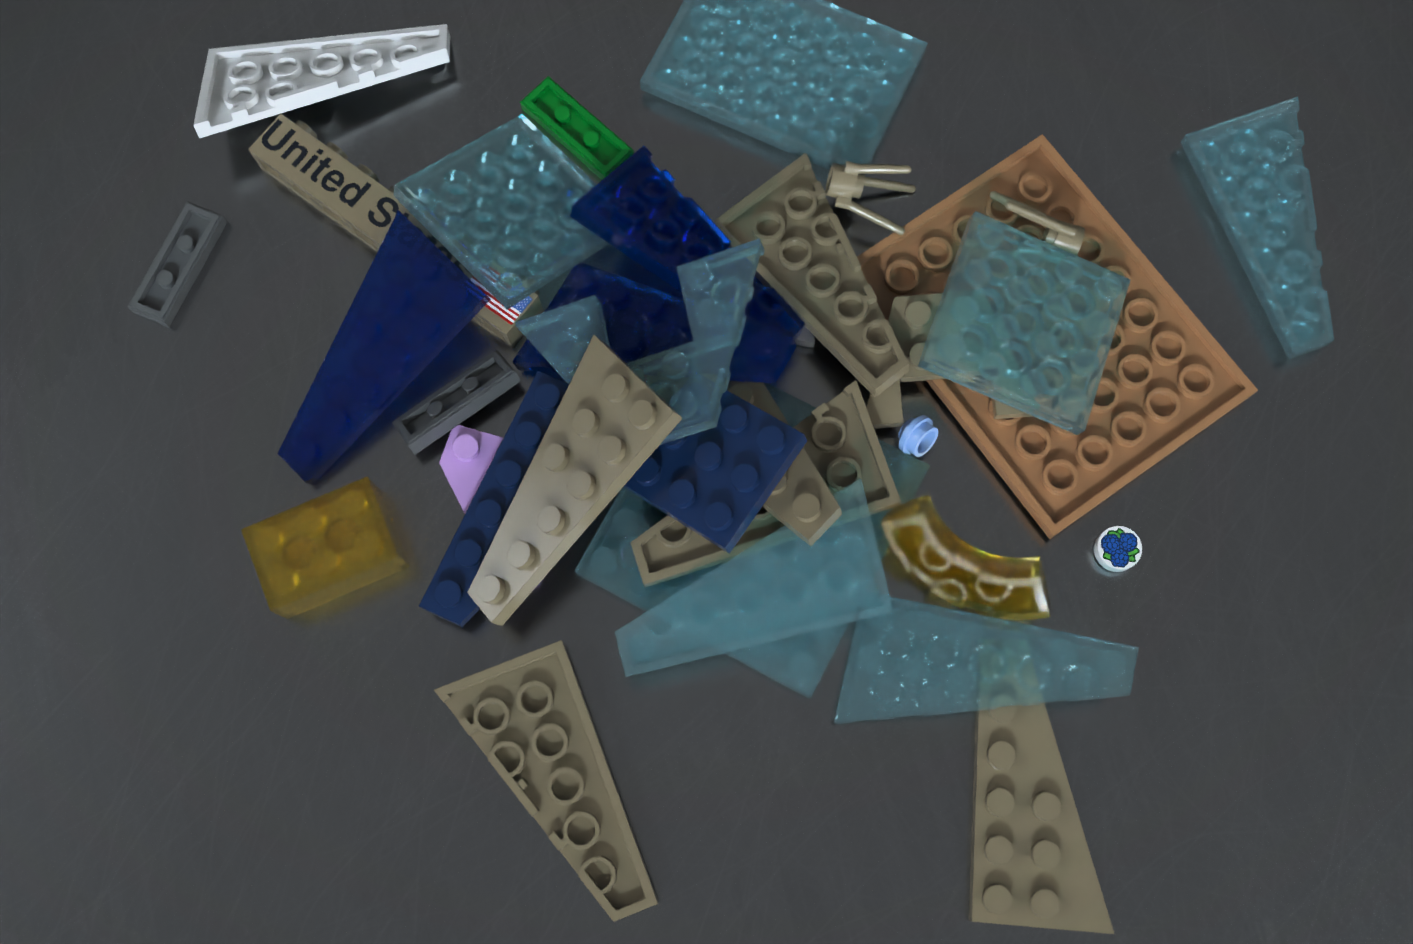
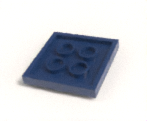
(720, 474)

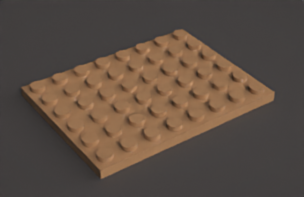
(1161, 371)

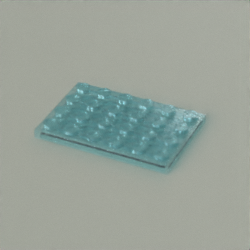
(787, 73)

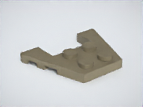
(911, 323)

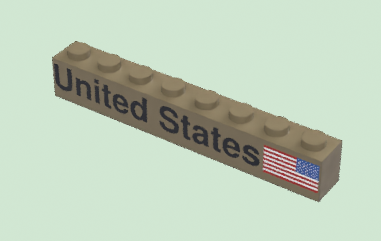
(362, 205)

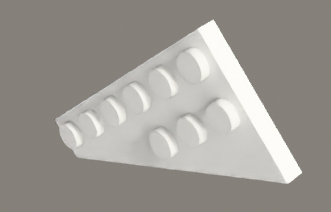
(280, 76)

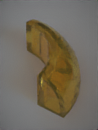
(961, 573)

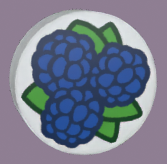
(1117, 549)

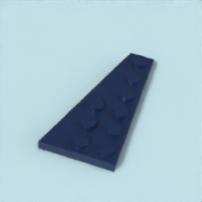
(449, 587)

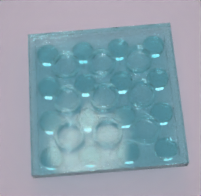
(505, 209)
(1025, 323)

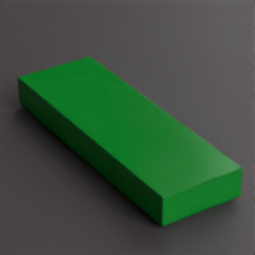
(576, 128)

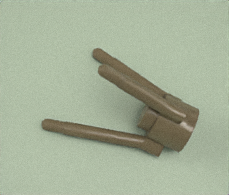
(849, 180)
(1057, 232)

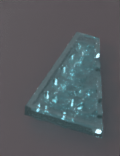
(766, 594)

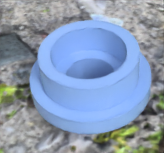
(917, 435)

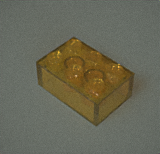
(325, 548)

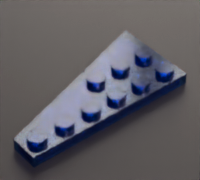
(661, 230)
(651, 321)
(394, 328)

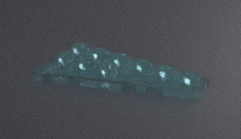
(1267, 209)
(960, 661)

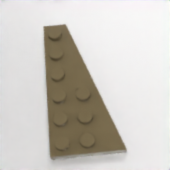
(817, 272)
(588, 454)
(1026, 830)

